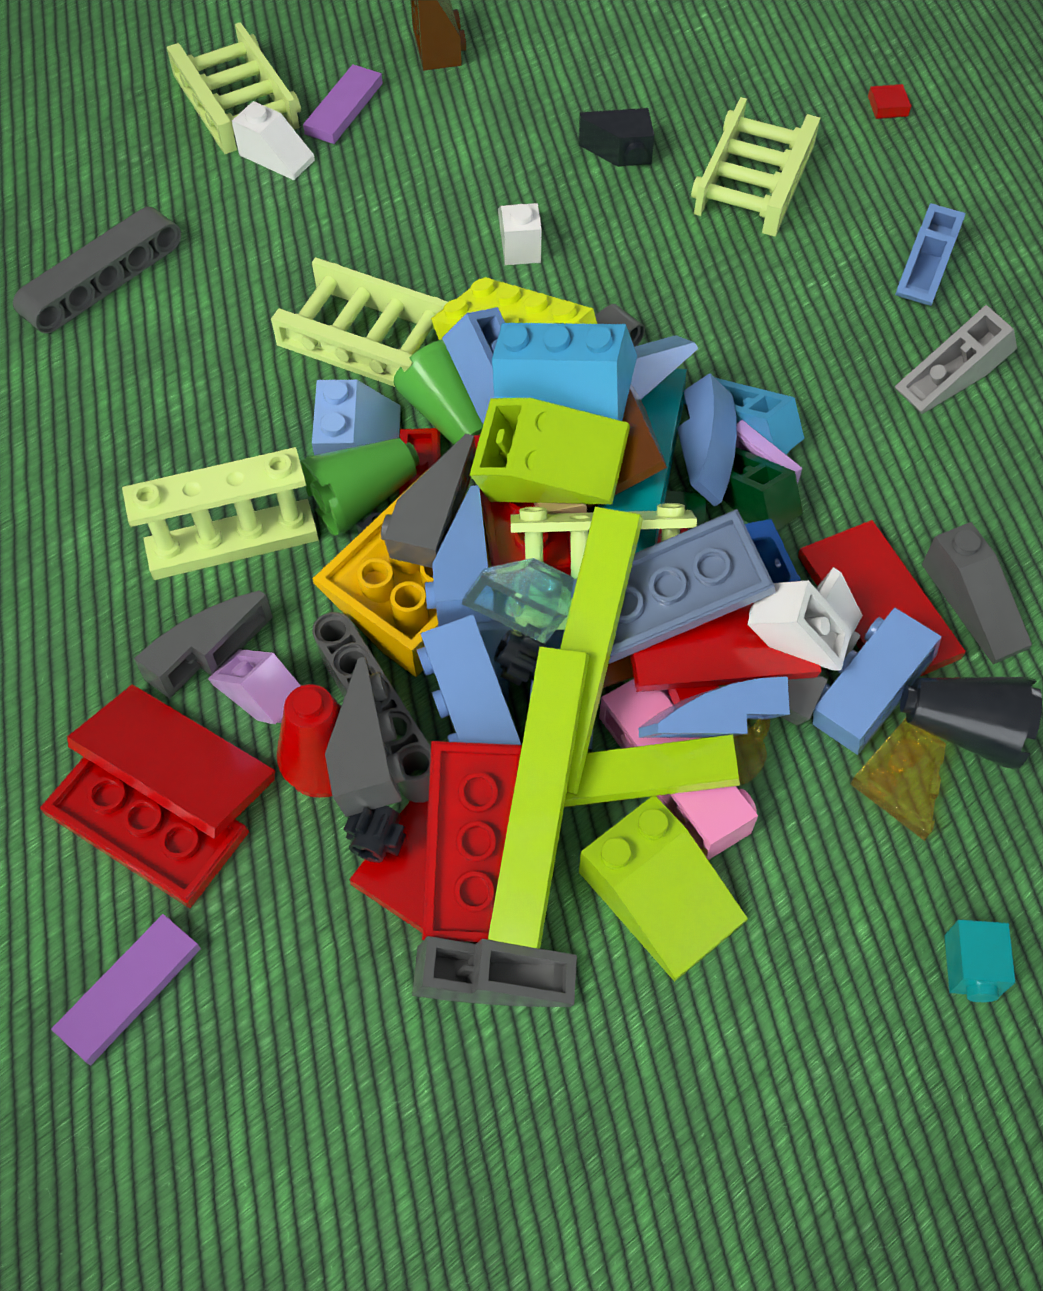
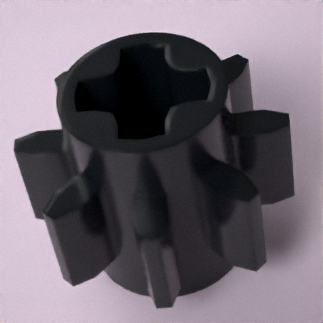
(517, 656)
(375, 833)

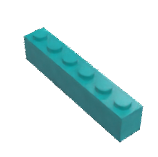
(664, 410)

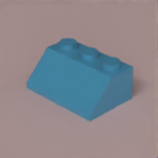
(566, 365)

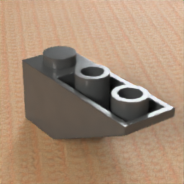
(359, 749)

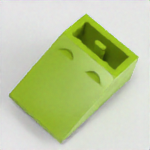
(548, 453)

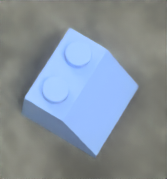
(352, 416)

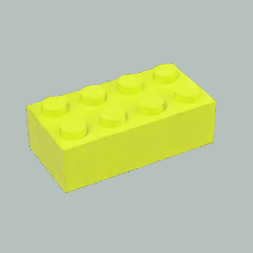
(514, 304)

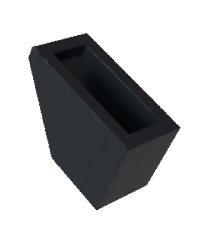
(618, 135)

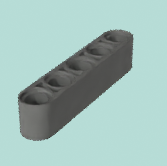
(96, 269)
(340, 660)

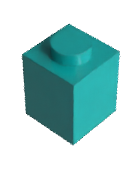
(979, 959)

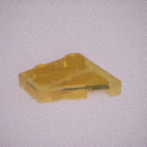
(905, 777)

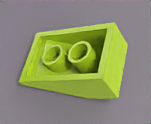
(661, 887)

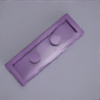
(343, 104)
(126, 989)

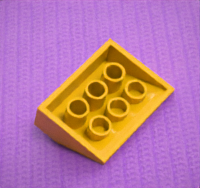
(382, 594)

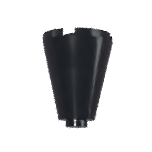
(977, 714)

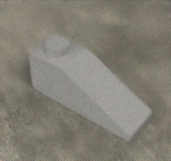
(959, 361)

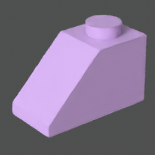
(256, 684)

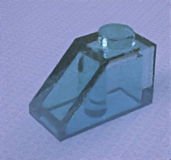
(522, 596)

